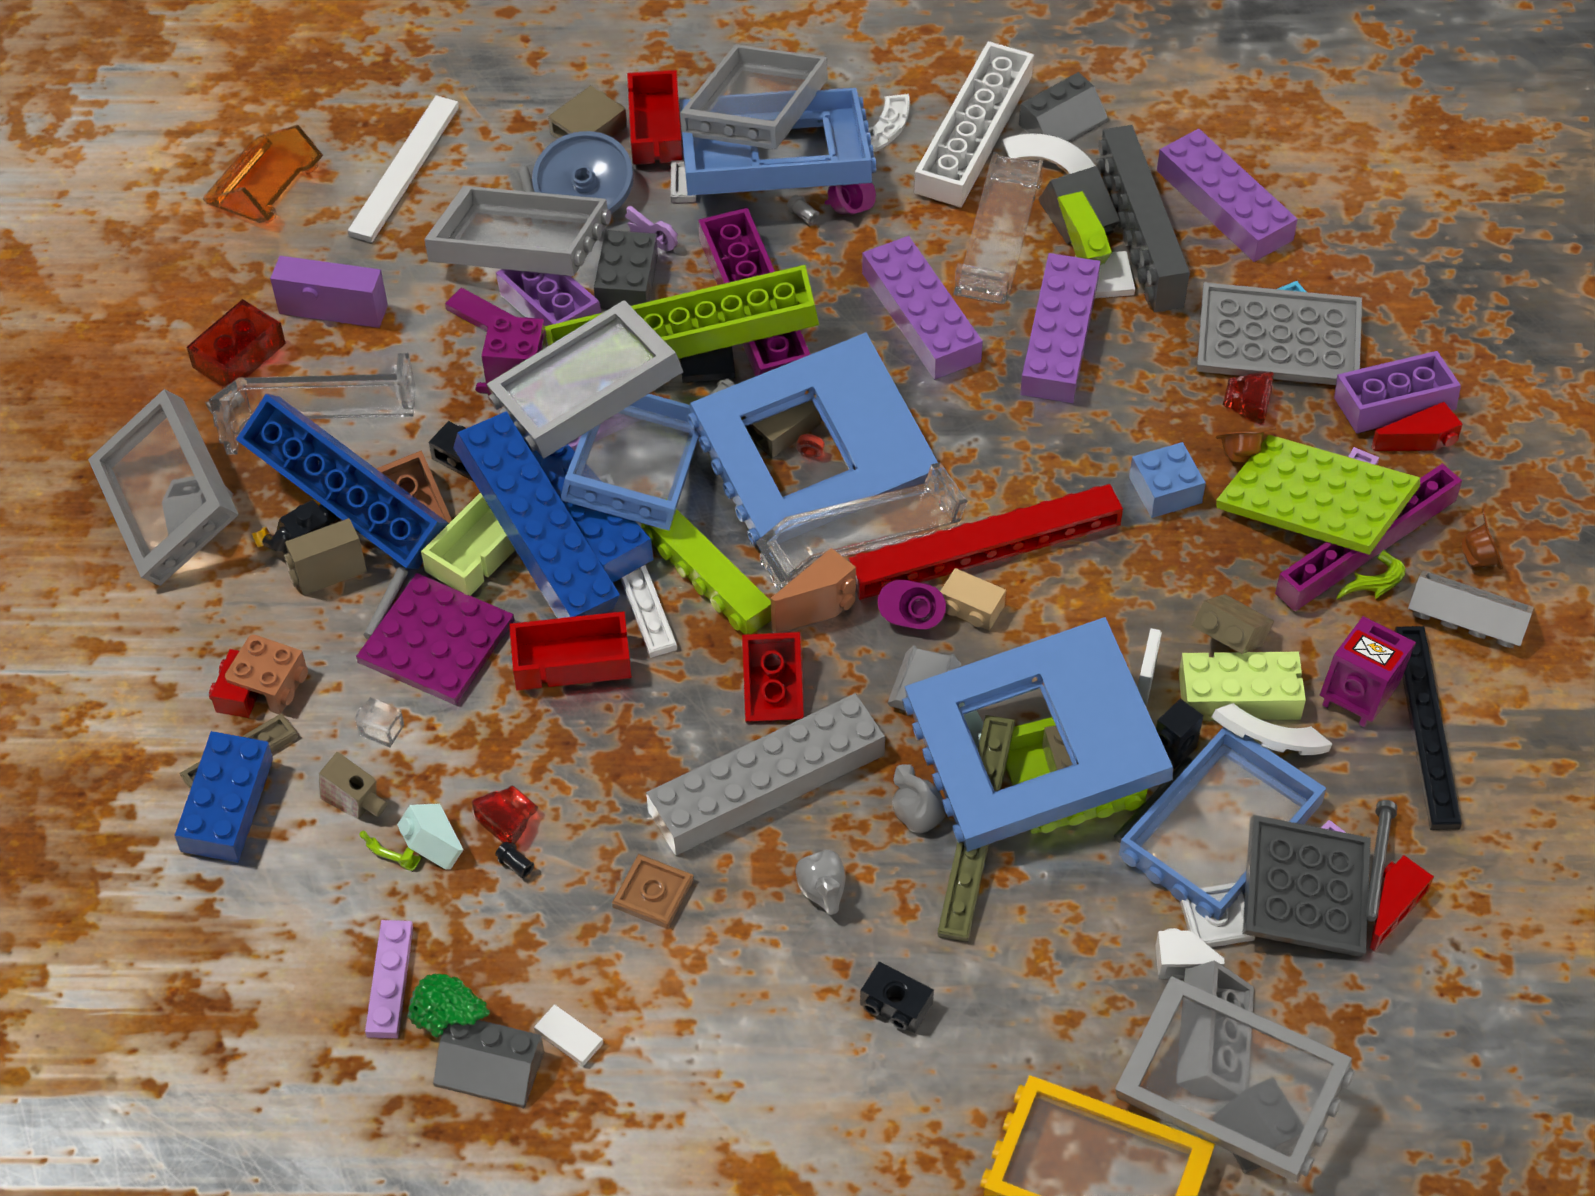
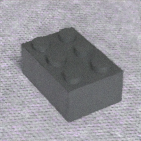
(626, 268)

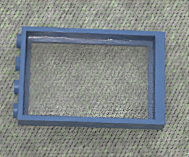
(634, 462)
(1201, 822)

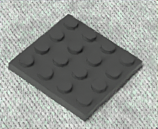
(1306, 886)

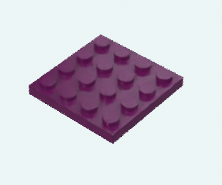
(435, 639)

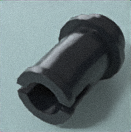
(508, 854)

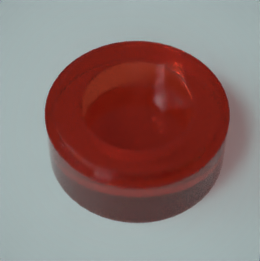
(810, 445)

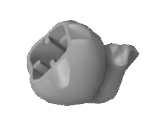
(916, 801)
(822, 879)

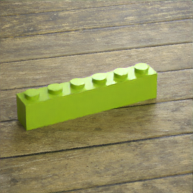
(712, 574)

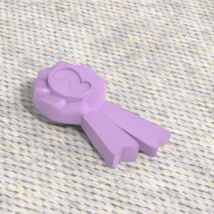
(665, 234)

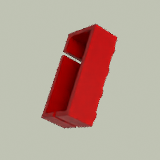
(654, 117)
(570, 650)

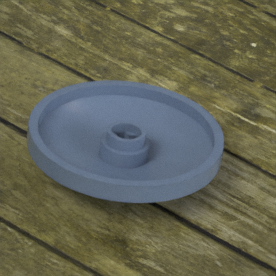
(585, 167)

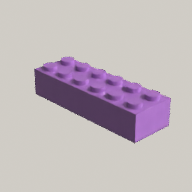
(1226, 195)
(922, 307)
(1060, 328)

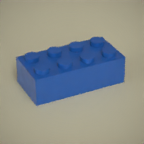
(224, 797)

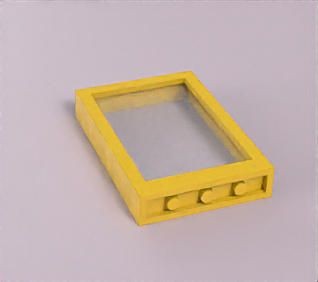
(1089, 1148)

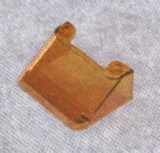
(264, 174)

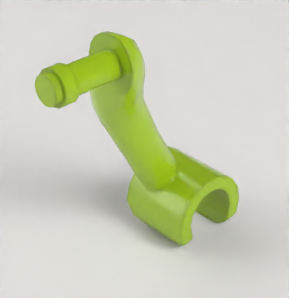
(406, 860)

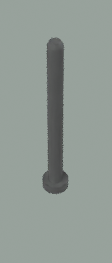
(1385, 811)

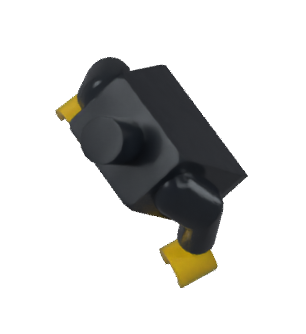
(296, 523)

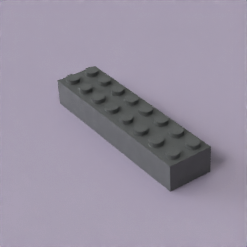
(1143, 219)

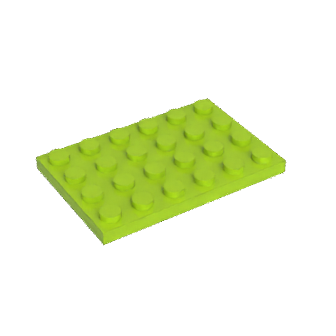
(1319, 494)

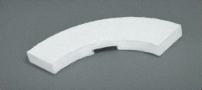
(891, 121)
(1047, 148)
(1272, 736)

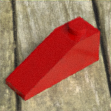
(1420, 432)
(1401, 891)

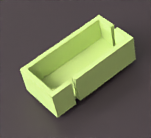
(468, 548)
(1257, 682)

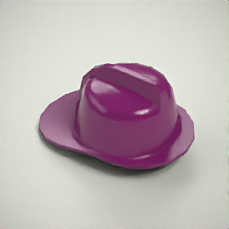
(851, 198)
(911, 604)

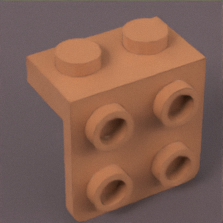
(268, 670)

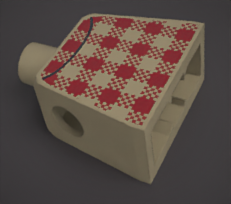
(349, 788)

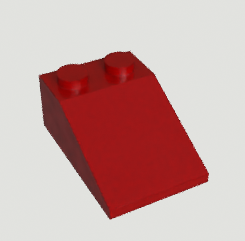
(773, 676)

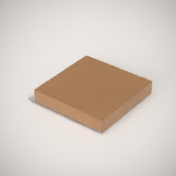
(653, 891)

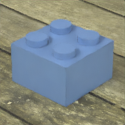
(1167, 480)

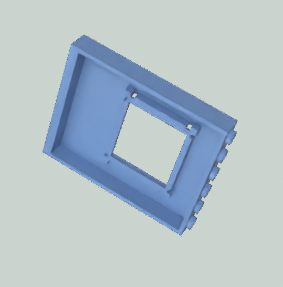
(734, 167)
(857, 408)
(1094, 713)

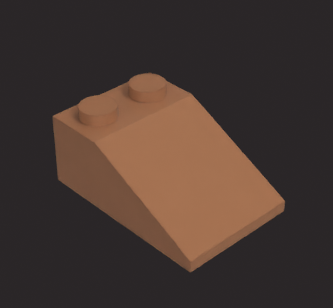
(416, 478)
(815, 593)

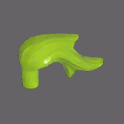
(1380, 583)

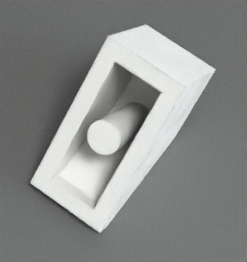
(1181, 950)

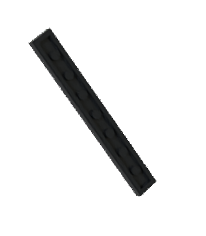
(1429, 734)

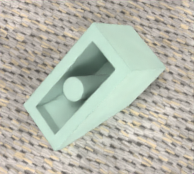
(430, 834)

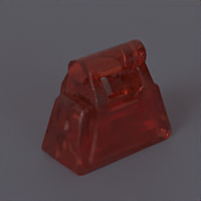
(1252, 396)
(501, 816)

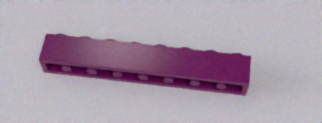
(1333, 562)

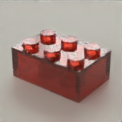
(236, 344)

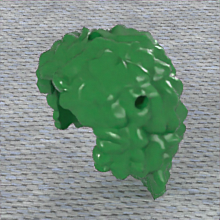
(444, 1001)

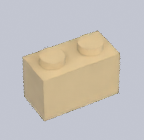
(973, 599)

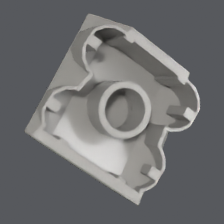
(918, 666)

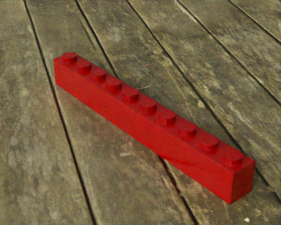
(988, 540)

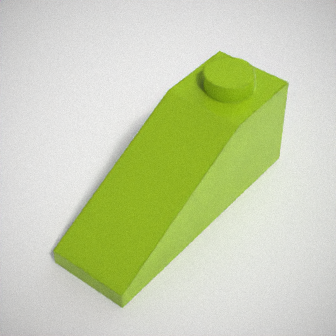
(1084, 228)

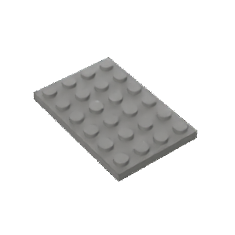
(1278, 332)

